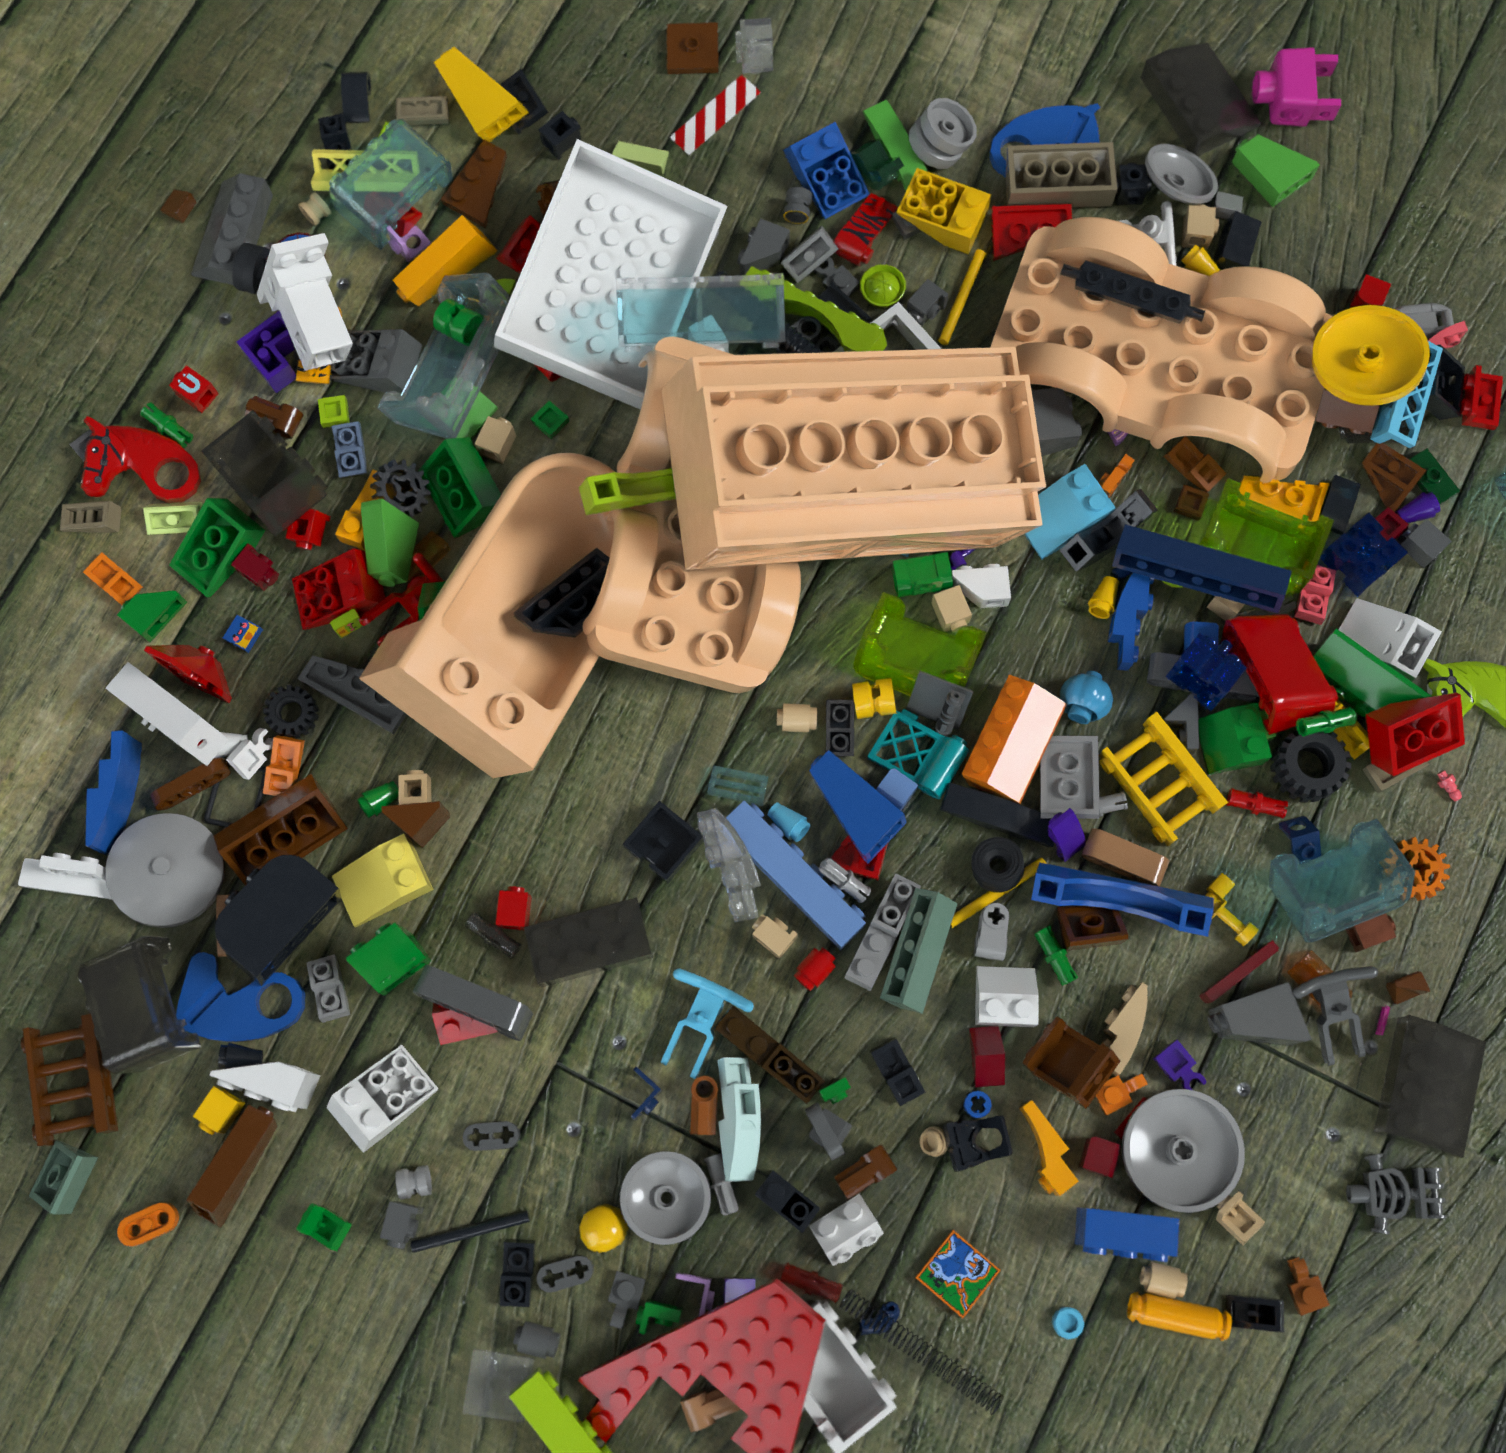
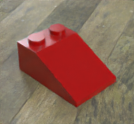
(1414, 731)

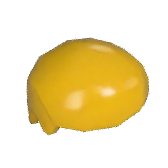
(603, 1228)

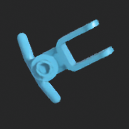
(703, 1012)

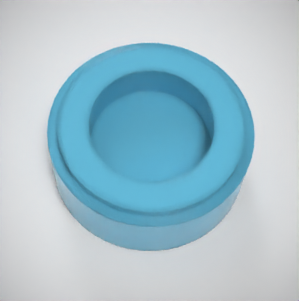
(1068, 1322)

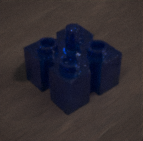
(1363, 554)
(1207, 670)

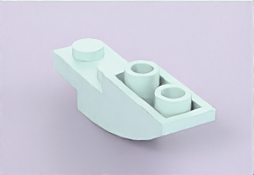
(741, 1120)

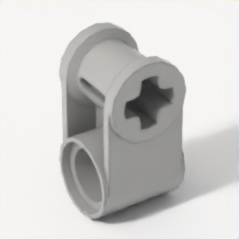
(992, 938)

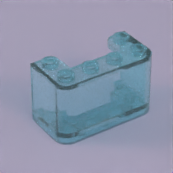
(388, 180)
(1343, 884)

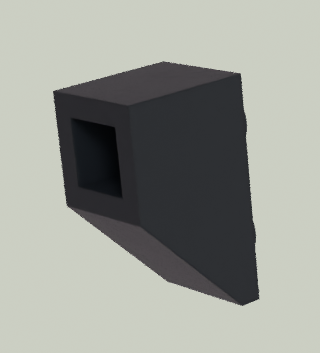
(787, 1201)

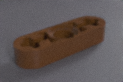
(190, 784)

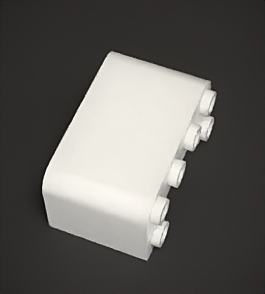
(843, 1391)

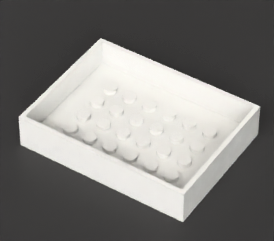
(601, 227)

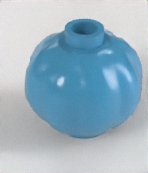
(1086, 697)

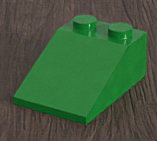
(214, 543)

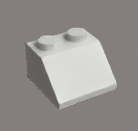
(1006, 997)

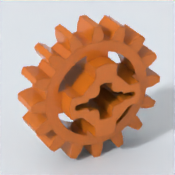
(1428, 865)

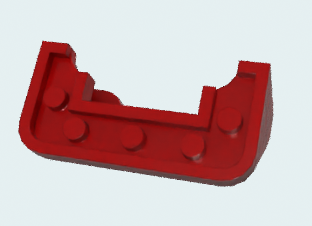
(1280, 668)

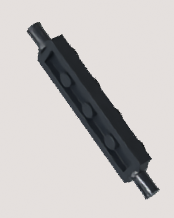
(1133, 292)

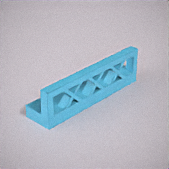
(1391, 414)

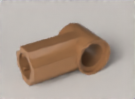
(705, 1408)

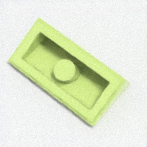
(644, 157)
(170, 517)

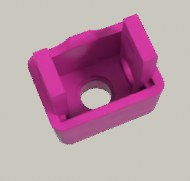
(1292, 87)

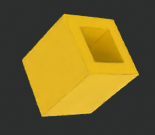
(218, 1110)

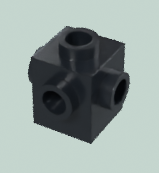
(1132, 184)

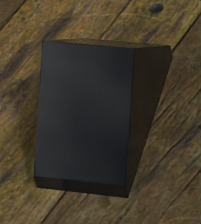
(1256, 1312)

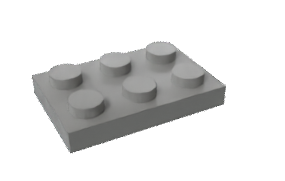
(1070, 777)

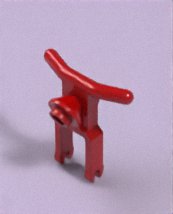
(408, 599)

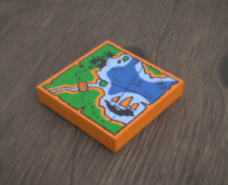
(957, 1273)

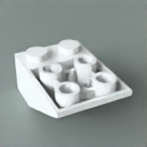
(1391, 636)
(284, 1083)
(381, 1098)

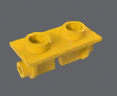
(1353, 736)

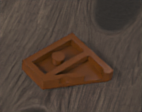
(1391, 474)

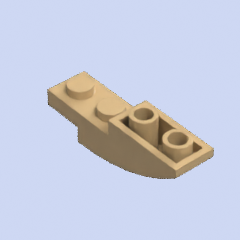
(1126, 1024)

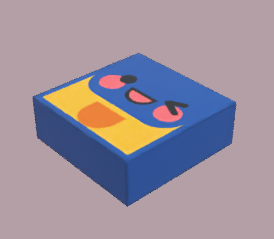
(242, 633)

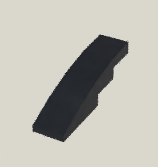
(996, 814)

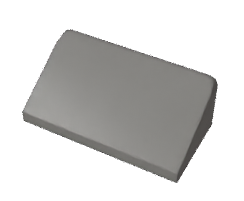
(809, 254)

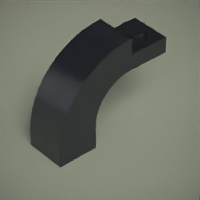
(1104, 537)

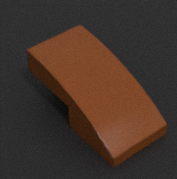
(1194, 466)

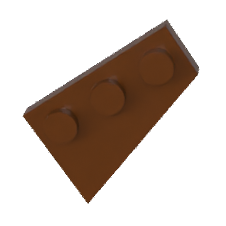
(476, 184)

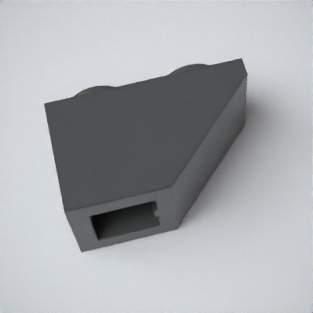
(765, 247)

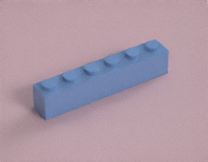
(795, 877)

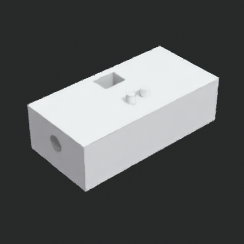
(167, 714)

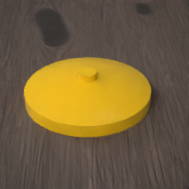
(1370, 355)

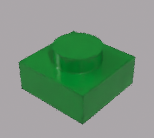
(550, 420)
(835, 1092)

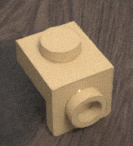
(1238, 1218)

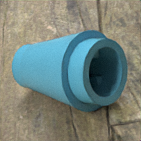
(789, 822)

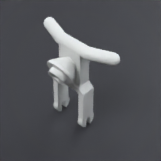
(1160, 230)

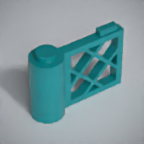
(939, 764)

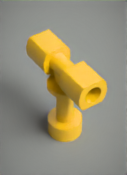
(1218, 890)

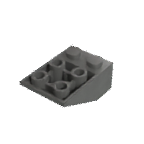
(378, 360)

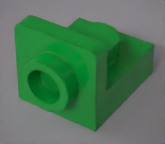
(663, 1313)

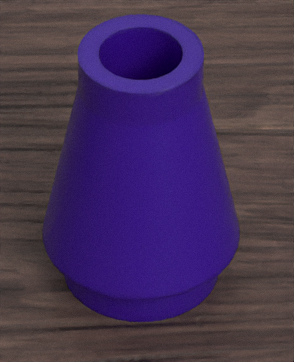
(1421, 508)

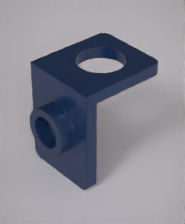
(1304, 842)
(651, 1102)

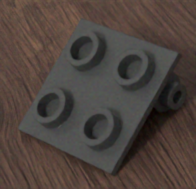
(939, 702)

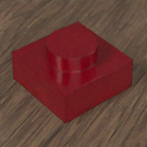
(1393, 524)

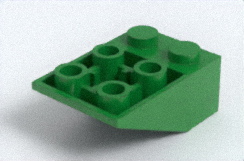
(388, 958)

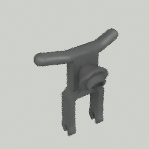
(1335, 1004)

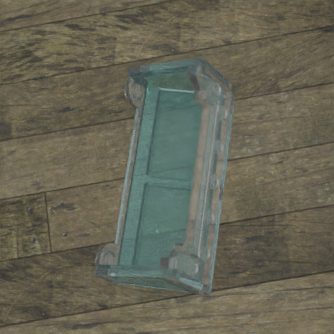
(701, 310)
(448, 371)

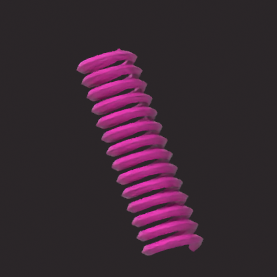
(1385, 1021)

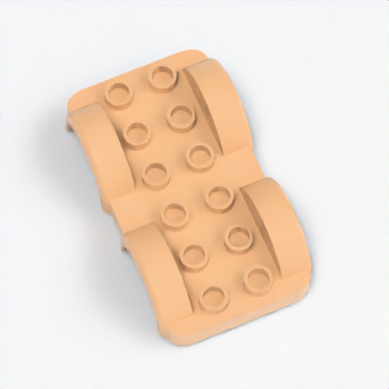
(1228, 378)
(654, 614)

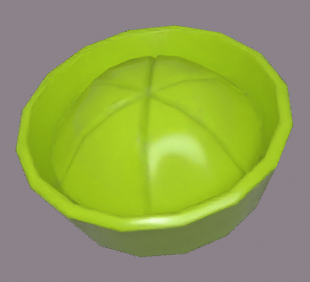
(882, 286)

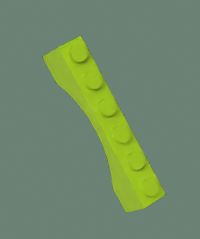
(848, 328)
(626, 490)

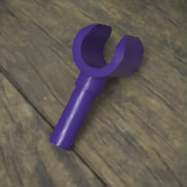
(957, 558)

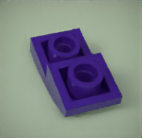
(1067, 834)

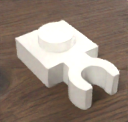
(249, 755)

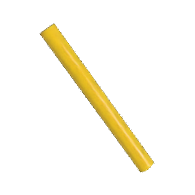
(962, 297)
(990, 897)

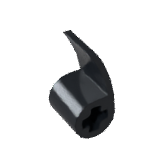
(355, 93)

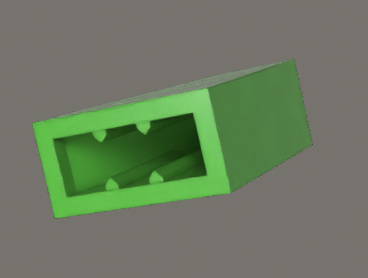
(1273, 168)
(388, 541)

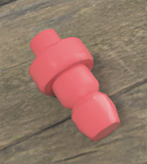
(1448, 783)

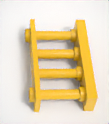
(1173, 753)

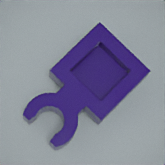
(1177, 1064)

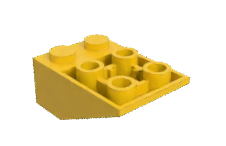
(945, 209)

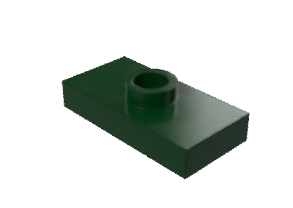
(1435, 477)

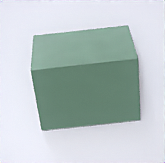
(62, 1178)

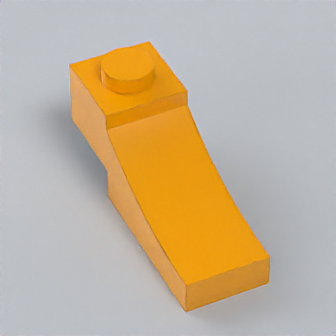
(351, 528)
(1054, 1173)

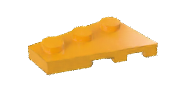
(1290, 498)

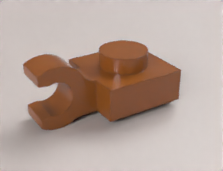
(1306, 1290)

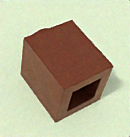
(1372, 932)

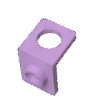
(399, 245)
(708, 1296)

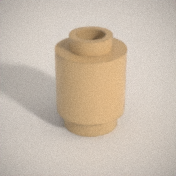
(797, 717)
(1163, 1280)

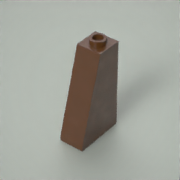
(232, 1165)

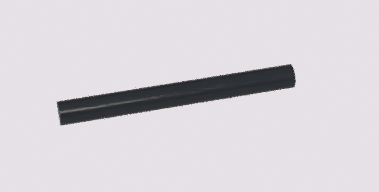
(470, 1231)

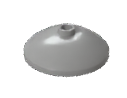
(1180, 174)
(649, 1214)

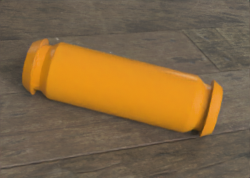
(1179, 1316)

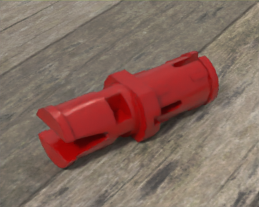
(1257, 803)

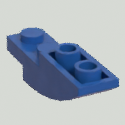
(1124, 626)

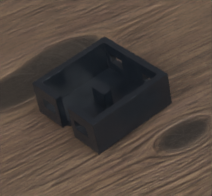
(1442, 389)
(663, 841)

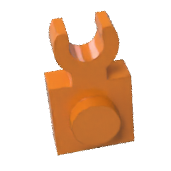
(1110, 482)

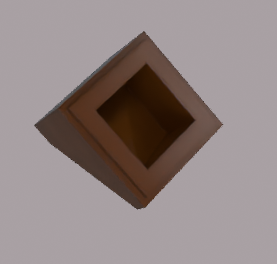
(1407, 987)

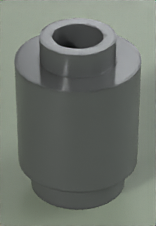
(537, 1340)

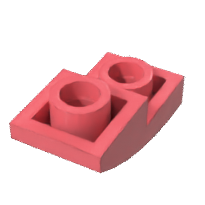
(1450, 336)
(1315, 595)

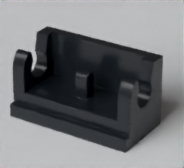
(1237, 241)

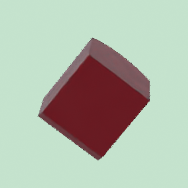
(1100, 1156)

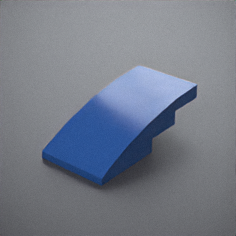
(112, 801)

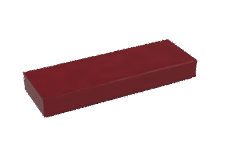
(1239, 972)

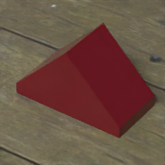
(987, 1056)

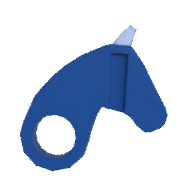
(1047, 126)
(235, 1016)

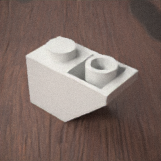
(984, 586)

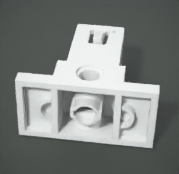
(298, 286)

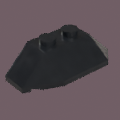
(568, 599)

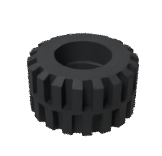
(1295, 781)

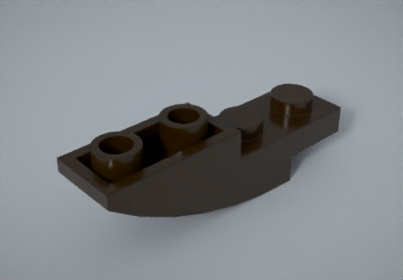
(769, 1054)

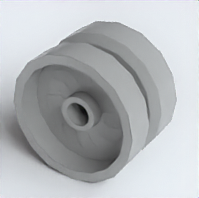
(942, 133)

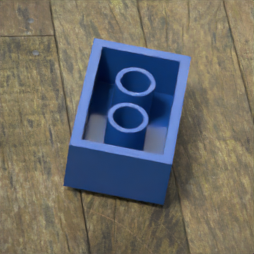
(1126, 1234)

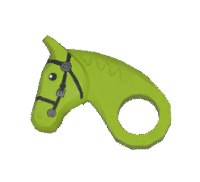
(1477, 682)

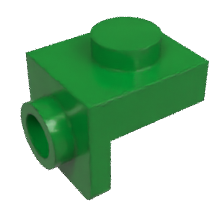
(324, 1226)

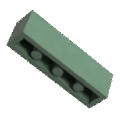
(918, 950)

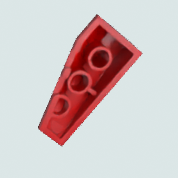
(193, 667)

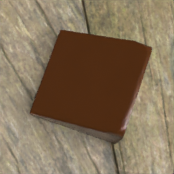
(179, 205)

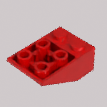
(336, 589)

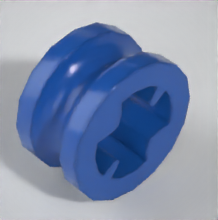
(986, 1105)

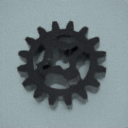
(402, 489)

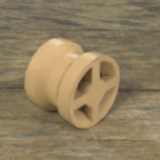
(314, 209)

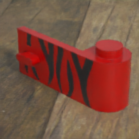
(863, 227)

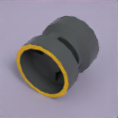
(797, 208)

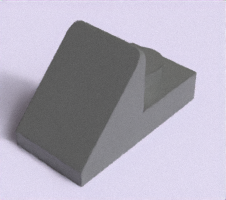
(1187, 718)

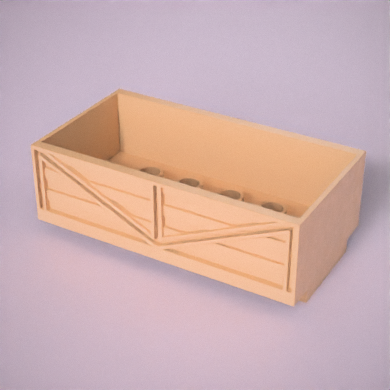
(851, 454)

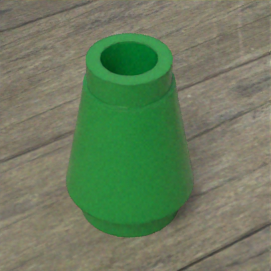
(379, 796)

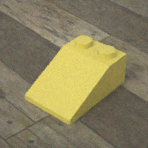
(382, 880)

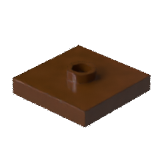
(692, 48)

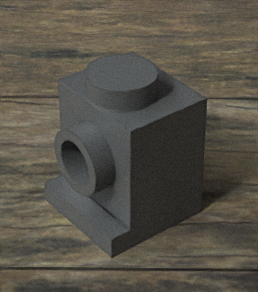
(927, 302)
(400, 1223)

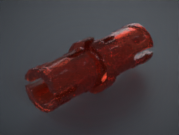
(811, 1282)

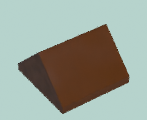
(418, 820)
(1090, 927)

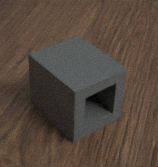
(1424, 542)

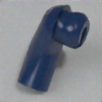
(889, 1308)

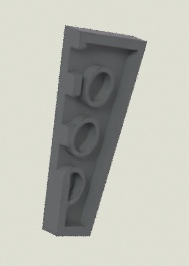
(344, 687)

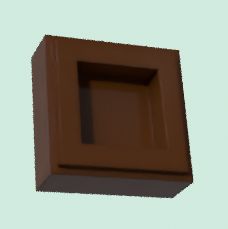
(1191, 502)

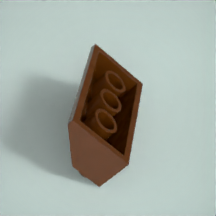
(285, 825)

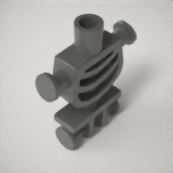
(1374, 1193)

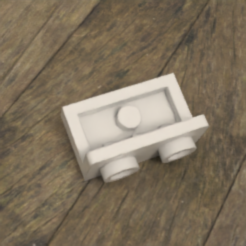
(846, 1230)

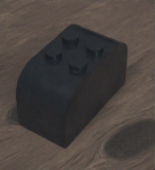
(274, 914)

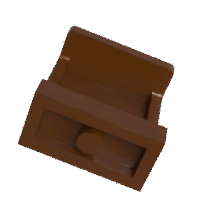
(1071, 1062)

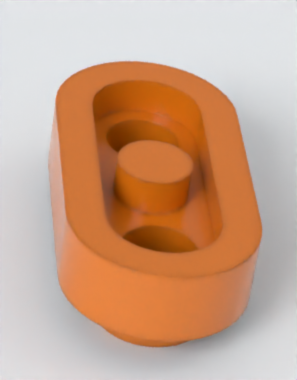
(149, 1224)

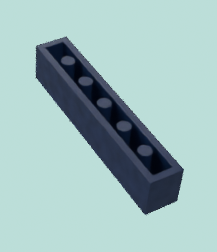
(1202, 568)

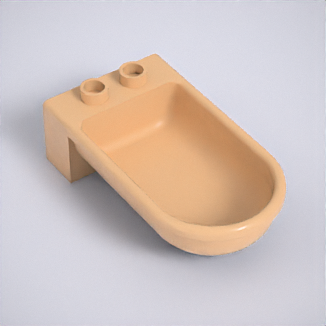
(472, 665)

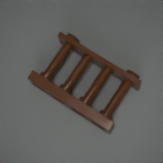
(99, 1088)

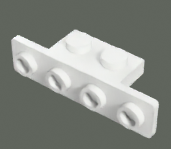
(65, 875)

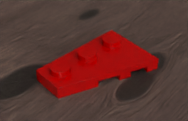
(1015, 225)

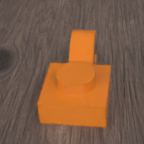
(1116, 1093)

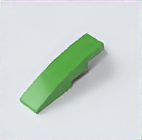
(894, 139)

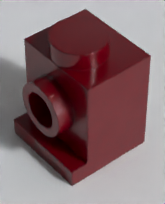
(255, 567)

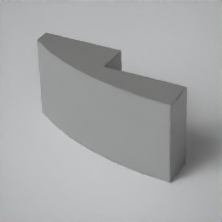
(328, 988)

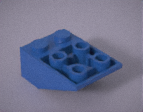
(827, 170)

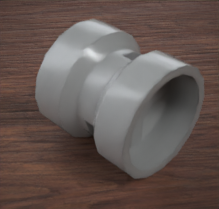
(413, 1182)

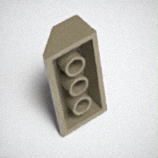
(1061, 174)

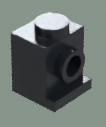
(560, 134)

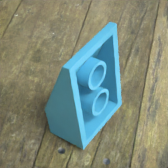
(1067, 509)

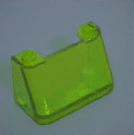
(903, 647)

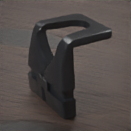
(963, 1149)

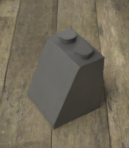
(1055, 420)
(1261, 1017)

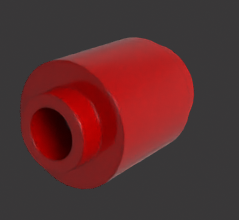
(815, 968)

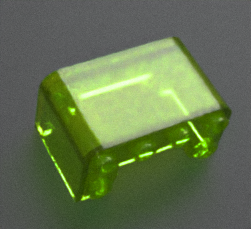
(1265, 534)

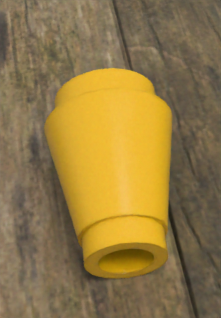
(1200, 261)
(1104, 598)

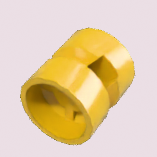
(882, 692)

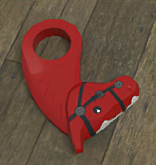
(144, 451)

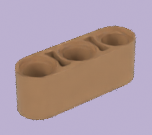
(1125, 857)

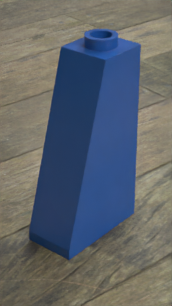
(859, 807)

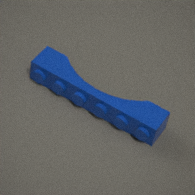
(1171, 907)

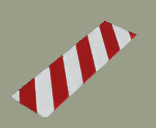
(715, 114)

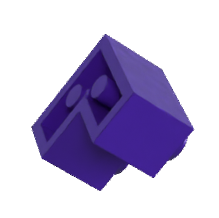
(266, 351)

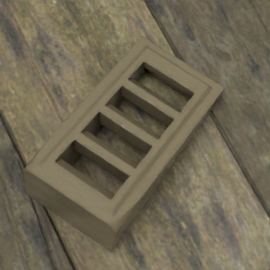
(107, 521)

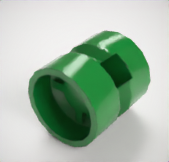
(457, 321)

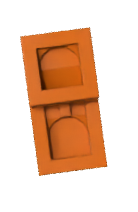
(112, 579)
(284, 765)

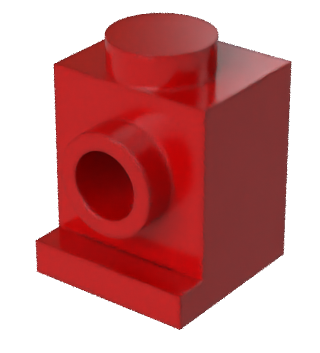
(308, 529)

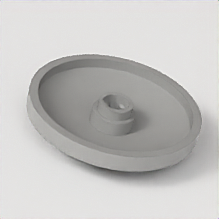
(164, 870)
(1183, 1150)

